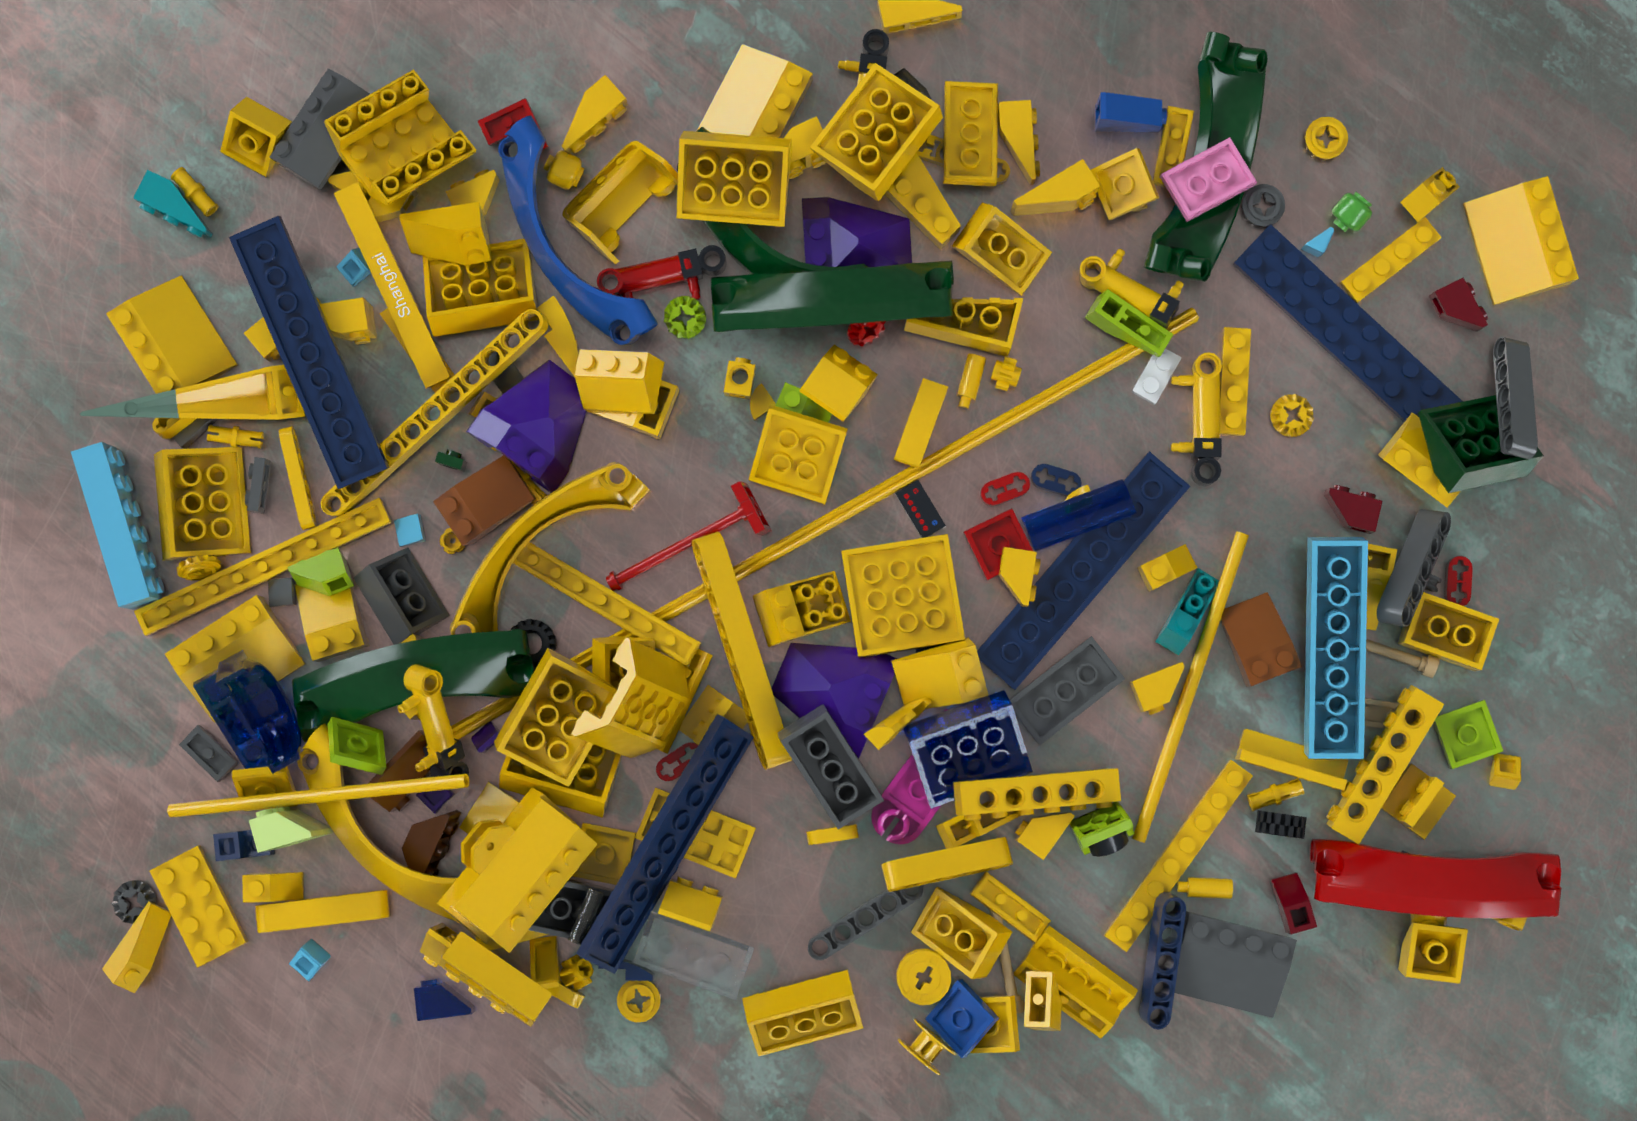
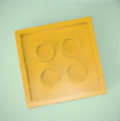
(797, 454)

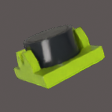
(1103, 830)

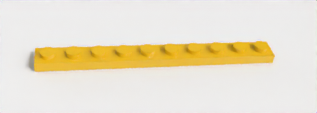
(262, 567)

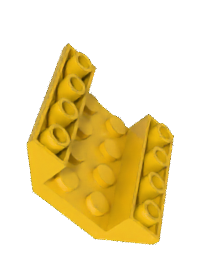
(396, 139)
(644, 705)

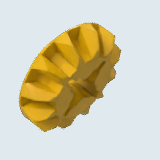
(1335, 130)
(1279, 415)
(198, 567)
(631, 1011)

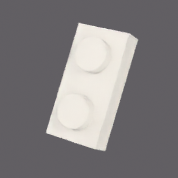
(1156, 376)

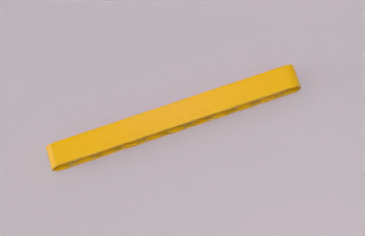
(447, 409)

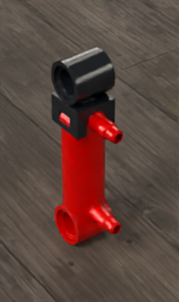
(683, 267)

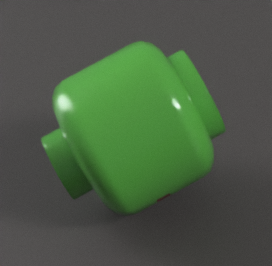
(1352, 212)

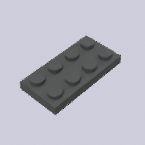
(1065, 690)

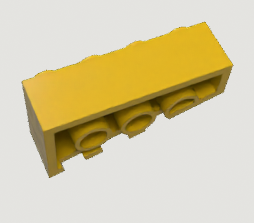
(923, 203)
(975, 323)

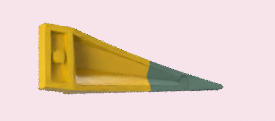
(247, 395)

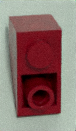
(1458, 306)
(1354, 510)
(1293, 904)

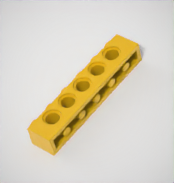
(1399, 757)
(1104, 780)

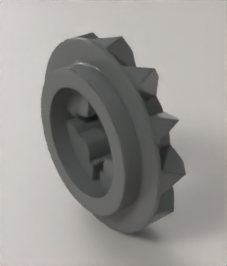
(1271, 196)
(129, 890)

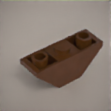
(428, 842)

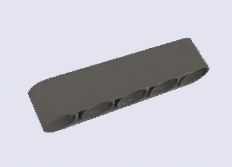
(1515, 398)
(1413, 567)
(858, 929)

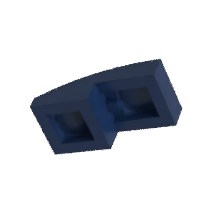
(236, 846)
(635, 972)

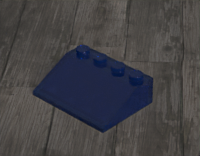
(967, 745)

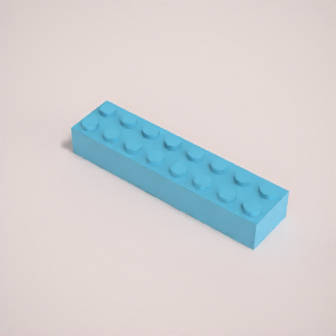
(1335, 647)

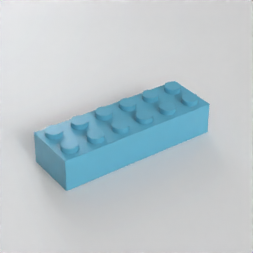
(118, 525)

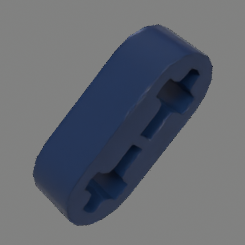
(1057, 473)

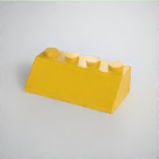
(802, 1013)

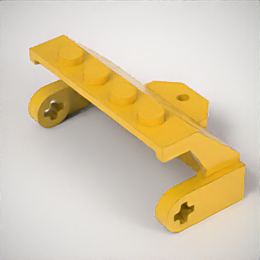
(515, 869)

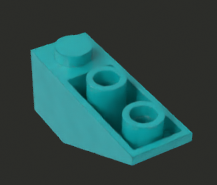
(165, 197)
(1188, 612)

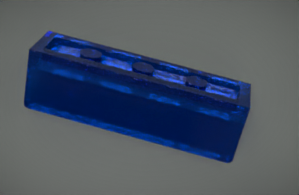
(1079, 515)

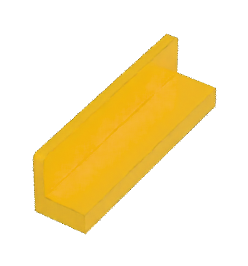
(1290, 760)
(495, 978)

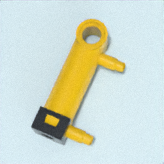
(1152, 304)

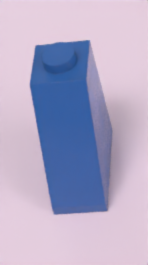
(1128, 113)

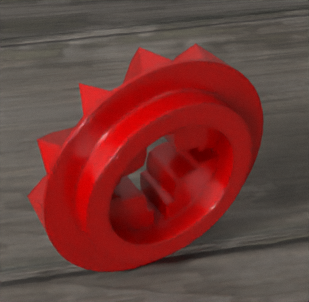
(858, 335)

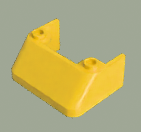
(617, 194)

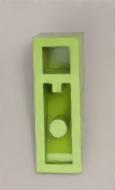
(1128, 323)

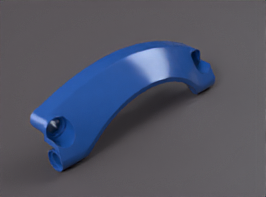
(598, 307)

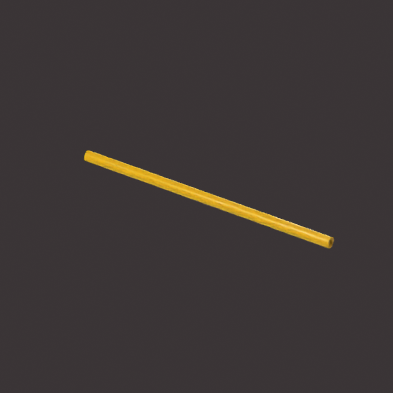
(1190, 686)
(319, 795)

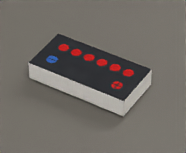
(920, 509)

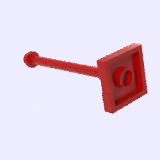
(747, 510)

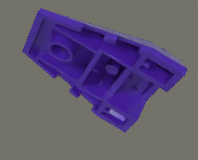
(853, 234)
(535, 424)
(838, 679)

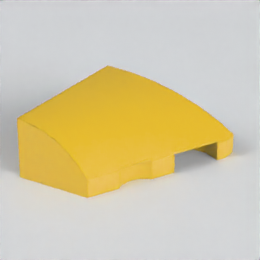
(889, 727)

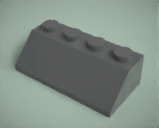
(307, 146)

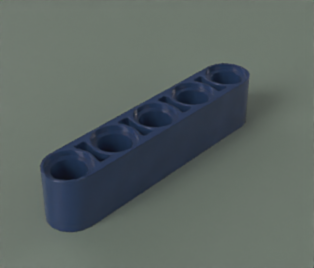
(1168, 972)

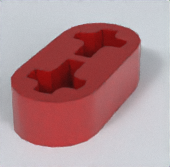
(1007, 495)
(1465, 581)
(673, 757)

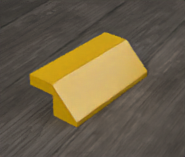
(1086, 986)

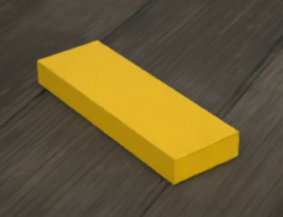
(1173, 141)
(1010, 907)

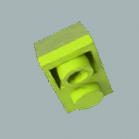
(323, 573)

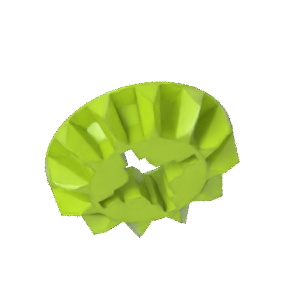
(691, 307)

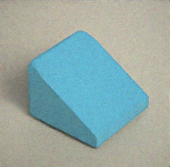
(1318, 245)
(354, 267)
(409, 530)
(309, 959)

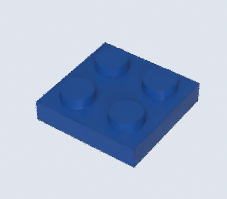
(962, 1018)

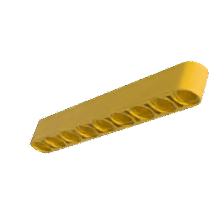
(741, 648)

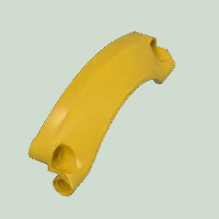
(590, 491)
(413, 885)

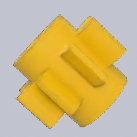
(1006, 373)
(576, 972)

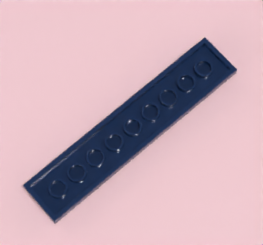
(1341, 326)
(309, 352)
(1080, 575)
(665, 844)

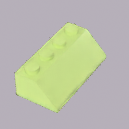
(284, 827)

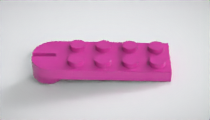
(907, 802)

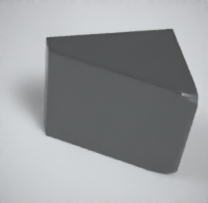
(282, 592)

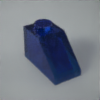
(439, 1001)

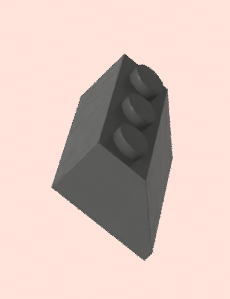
(401, 595)

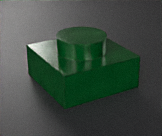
(451, 460)

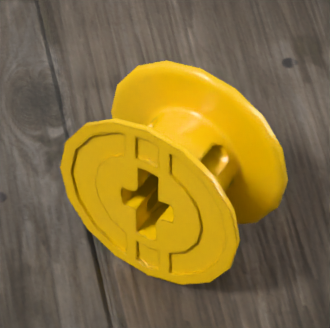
(930, 991)
(926, 1047)

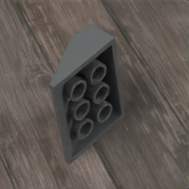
(1233, 964)

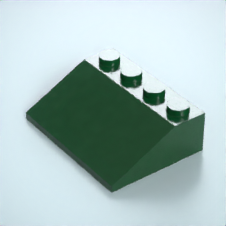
(1466, 445)

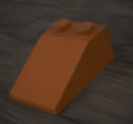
(484, 500)
(1259, 640)

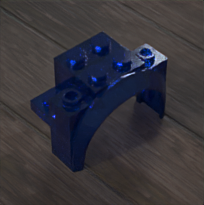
(249, 708)

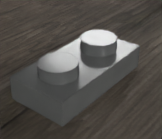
(256, 496)
(208, 753)

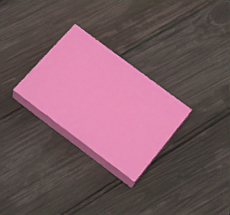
(1208, 179)

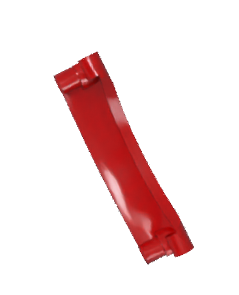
(1436, 886)

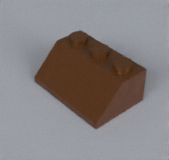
(402, 768)

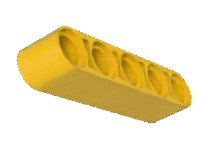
(946, 864)
(322, 911)

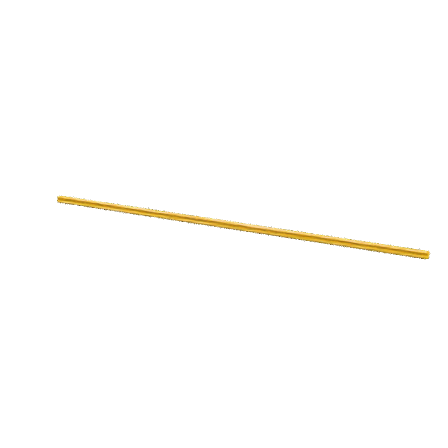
(863, 501)

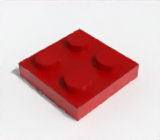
(991, 537)

